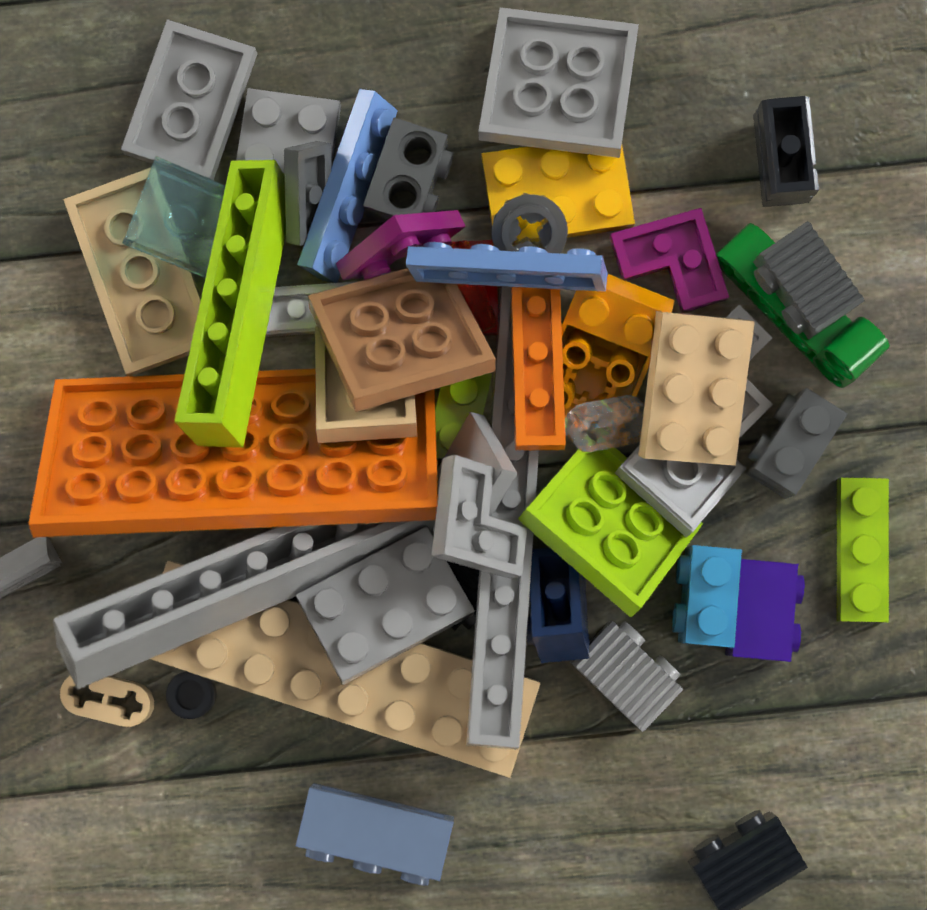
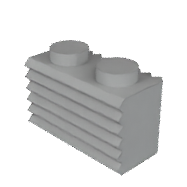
(627, 675)

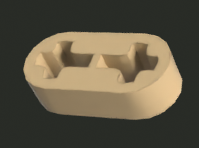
(104, 710)

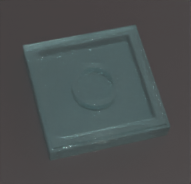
(176, 216)

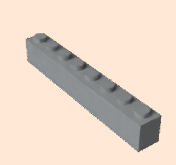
(213, 593)

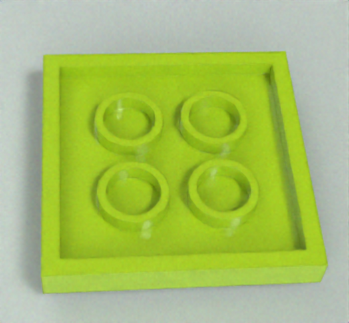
(605, 529)

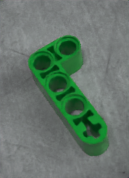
(839, 351)

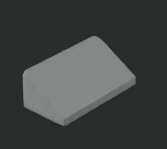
(27, 564)

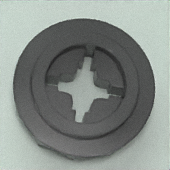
(533, 208)

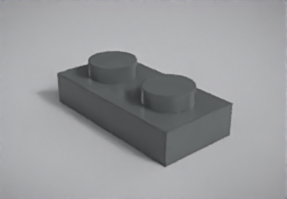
(306, 175)

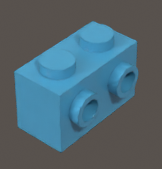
(708, 596)

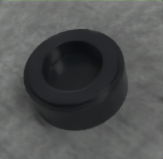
(190, 695)

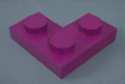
(392, 239)
(683, 248)

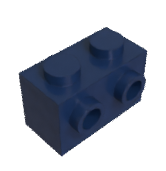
(557, 609)

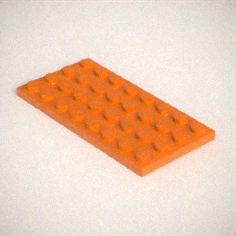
(126, 467)

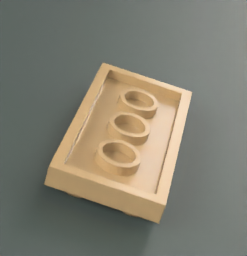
(143, 298)

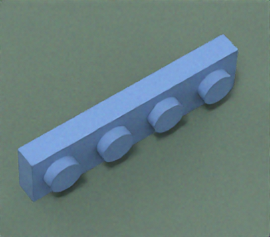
(347, 186)
(523, 268)

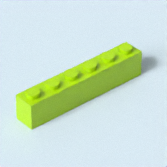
(234, 306)

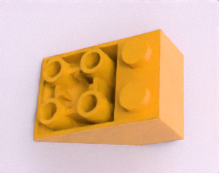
(608, 341)

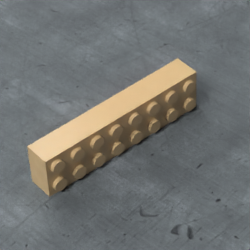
(410, 699)

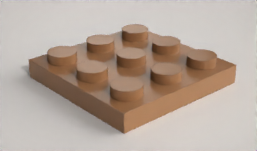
(399, 337)

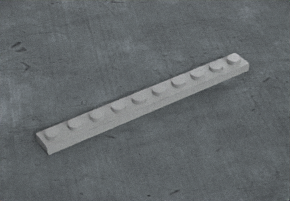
(503, 601)

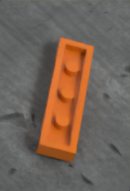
(537, 369)

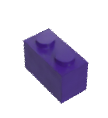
(767, 611)

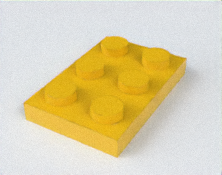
(585, 186)

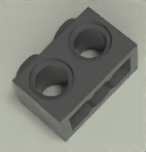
(397, 174)

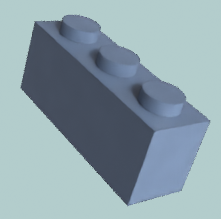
(374, 834)

